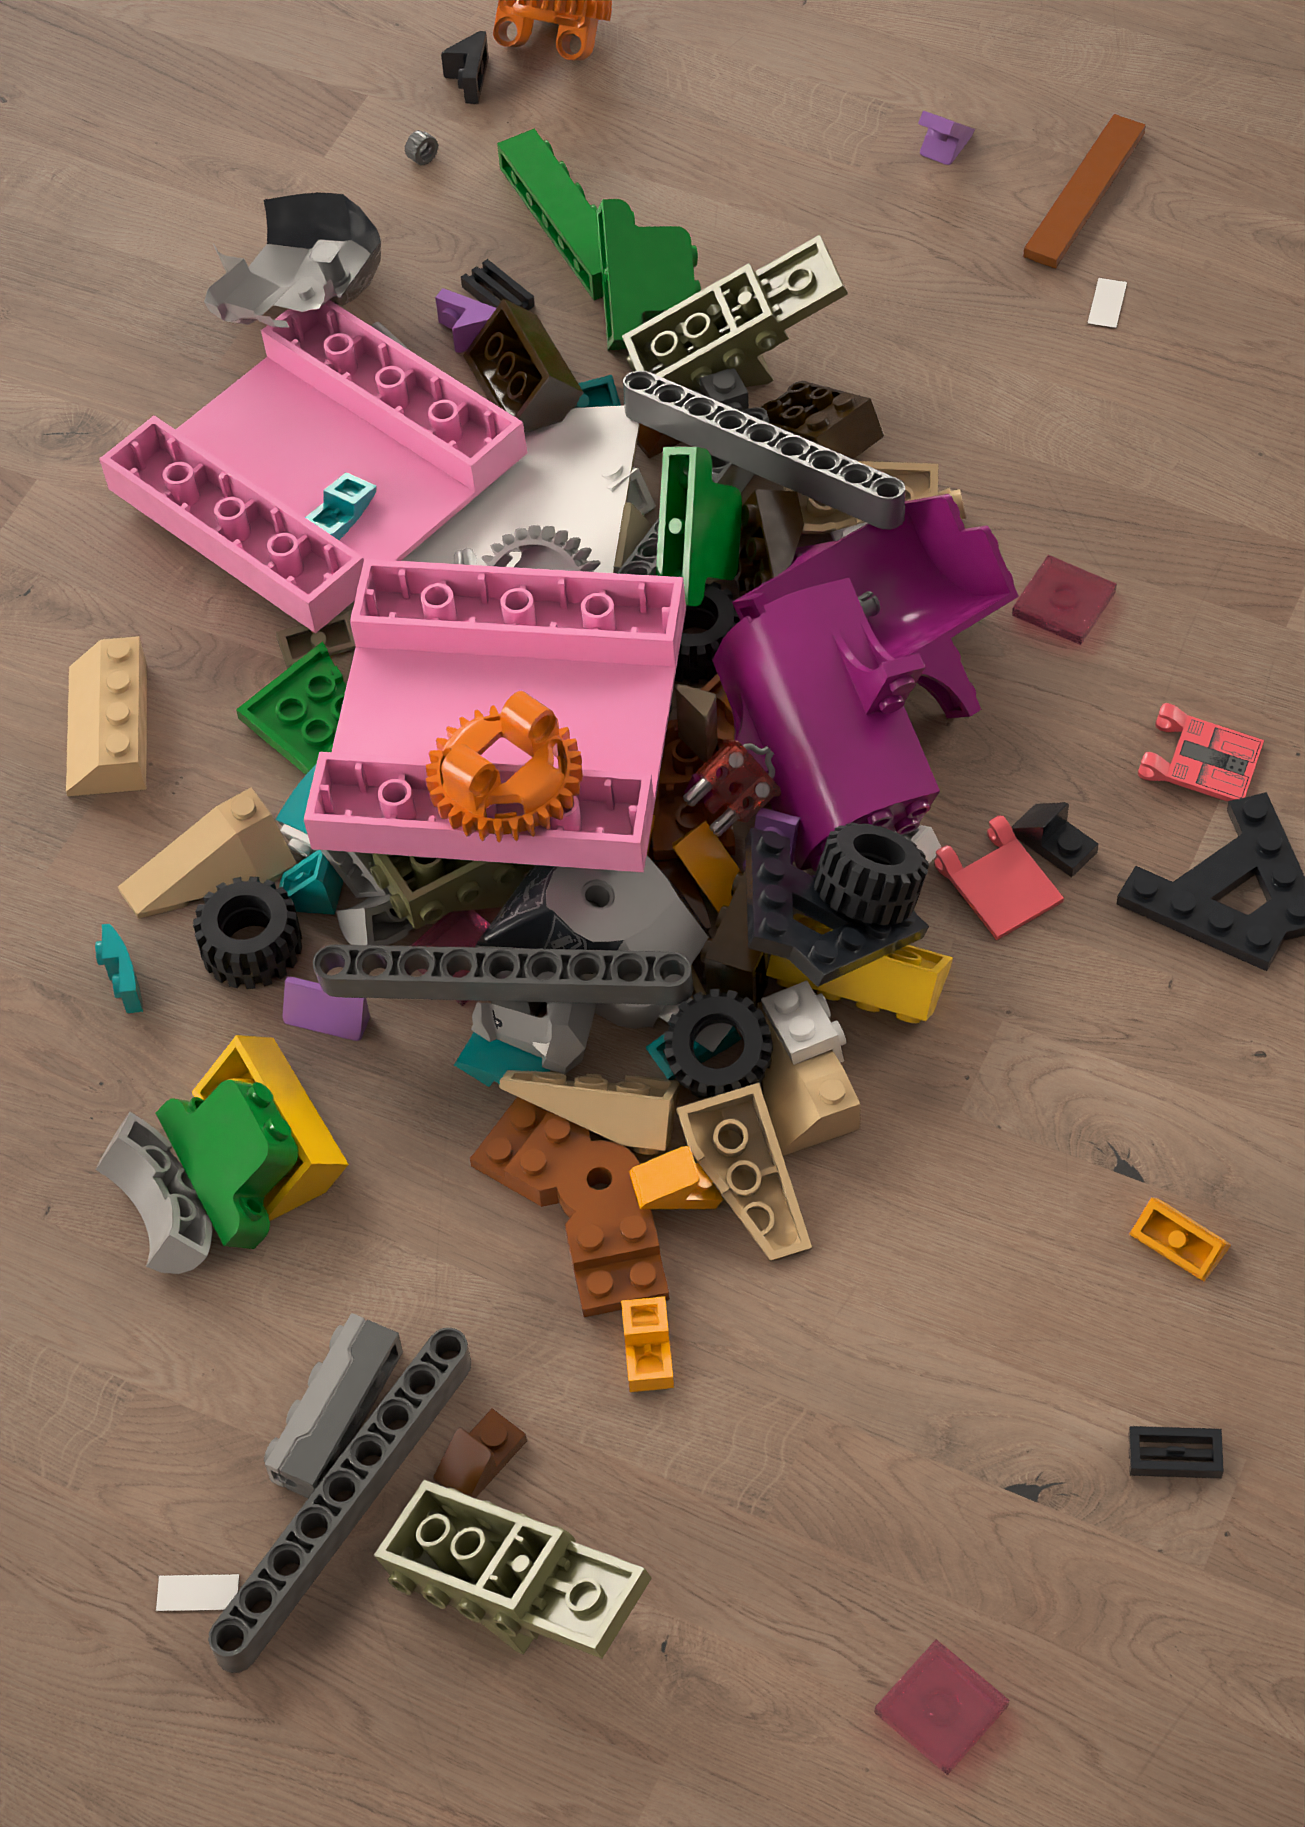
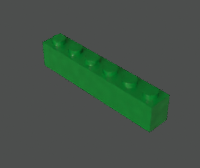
(555, 203)

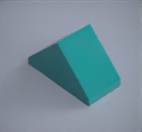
(313, 885)

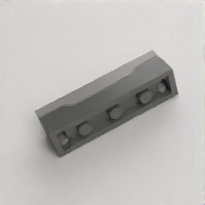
(334, 1404)

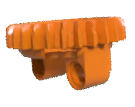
(573, 17)
(467, 783)

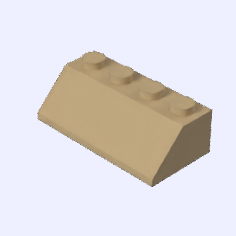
(107, 719)

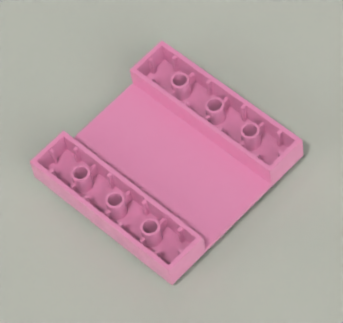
(268, 446)
(467, 639)

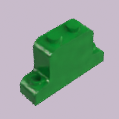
(641, 269)
(696, 522)
(233, 1155)

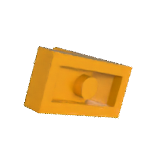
(674, 1183)

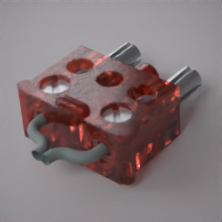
(748, 779)

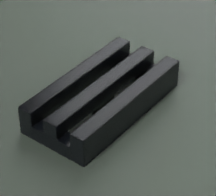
(498, 282)
(1175, 1468)

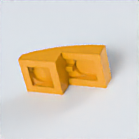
(647, 1344)

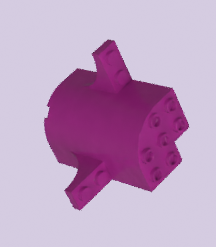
(929, 587)
(831, 712)

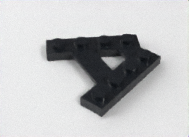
(778, 887)
(1191, 900)

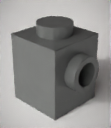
(725, 388)

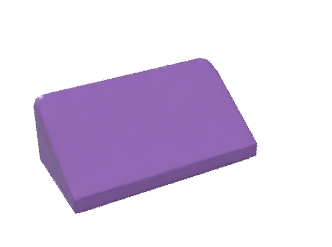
(313, 1009)

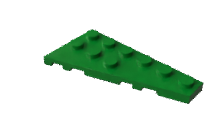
(299, 709)

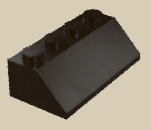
(522, 368)

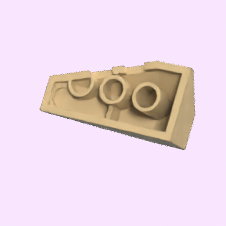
(919, 482)
(225, 844)
(808, 1099)
(627, 1112)
(743, 1159)

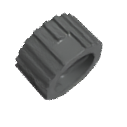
(421, 147)

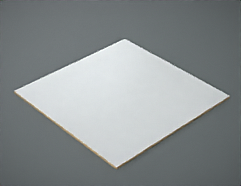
(550, 486)

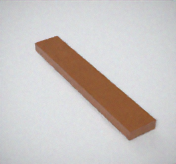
(1084, 191)

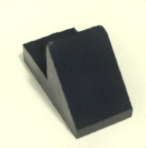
(468, 64)
(1054, 838)

